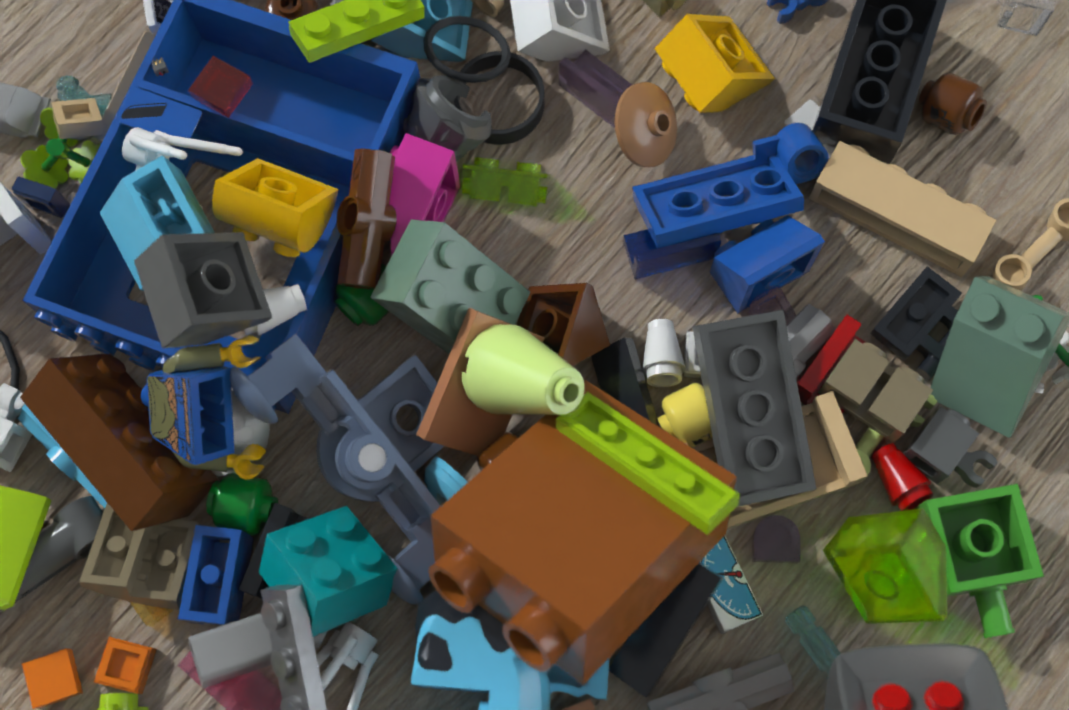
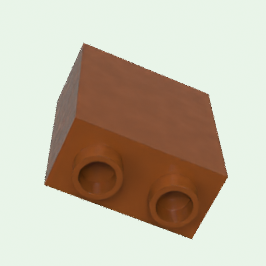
(565, 546)

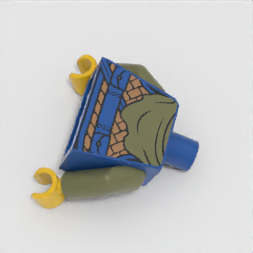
(194, 408)

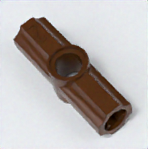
(366, 219)

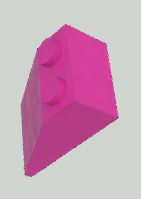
(422, 183)

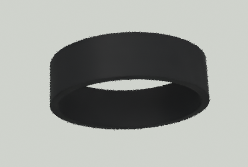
(519, 63)

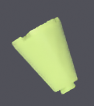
(519, 374)

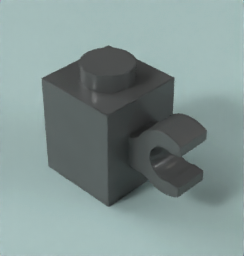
(943, 447)

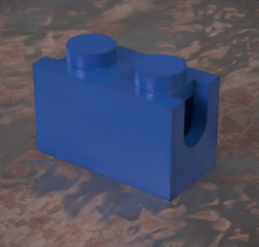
(215, 576)

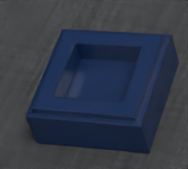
(40, 197)

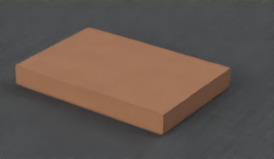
(451, 415)

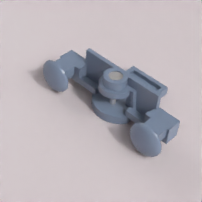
(360, 442)

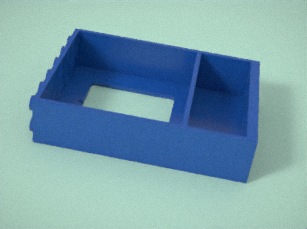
(291, 116)

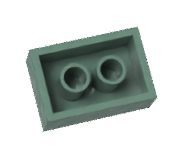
(441, 276)

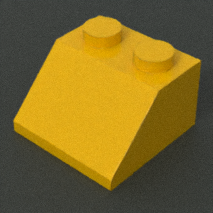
(712, 62)

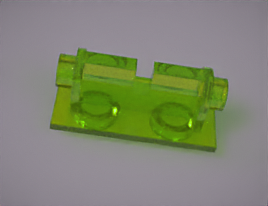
(489, 178)

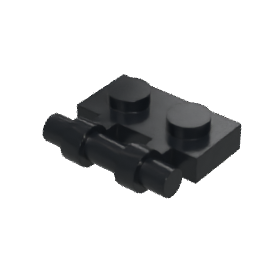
(915, 315)

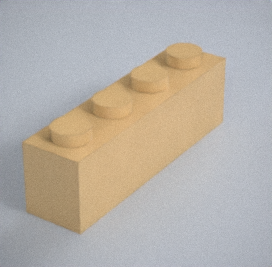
(902, 208)

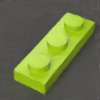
(350, 24)

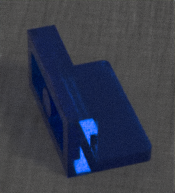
(648, 260)

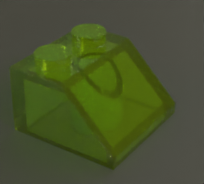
(892, 566)

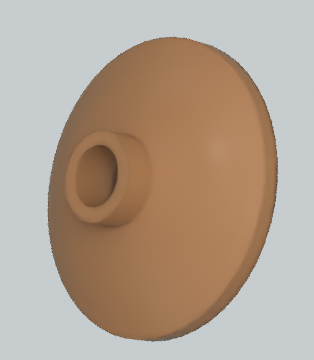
(645, 124)

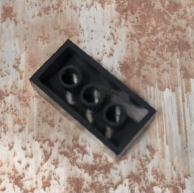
(878, 74)

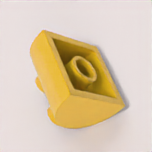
(274, 205)

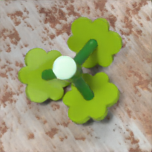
(49, 162)

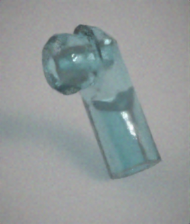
(69, 89)

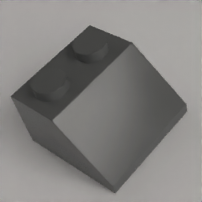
(201, 287)

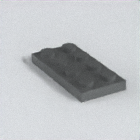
(755, 405)

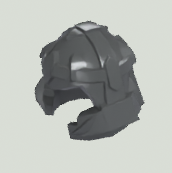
(441, 122)

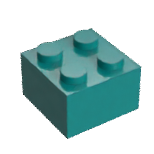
(335, 562)

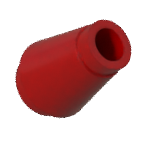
(901, 478)

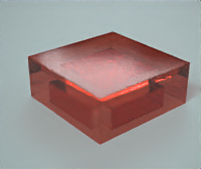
(220, 86)

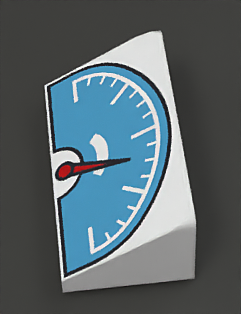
(733, 600)

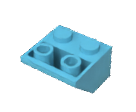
(152, 204)

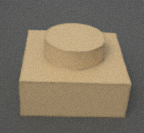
(77, 118)

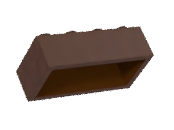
(106, 432)

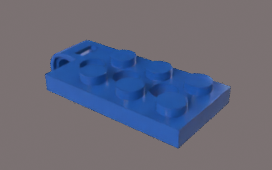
(779, 160)

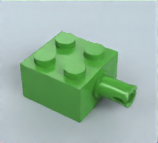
(986, 549)

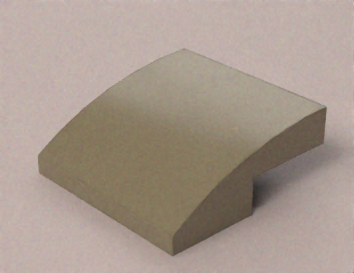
(140, 564)

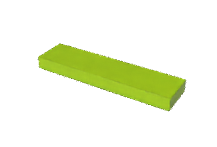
(649, 463)

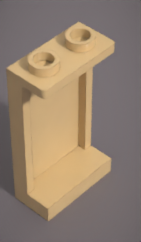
(832, 457)

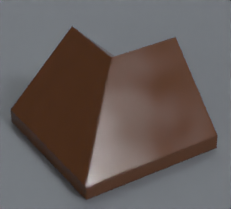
(567, 319)

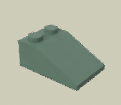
(997, 354)

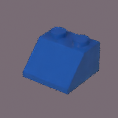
(768, 258)

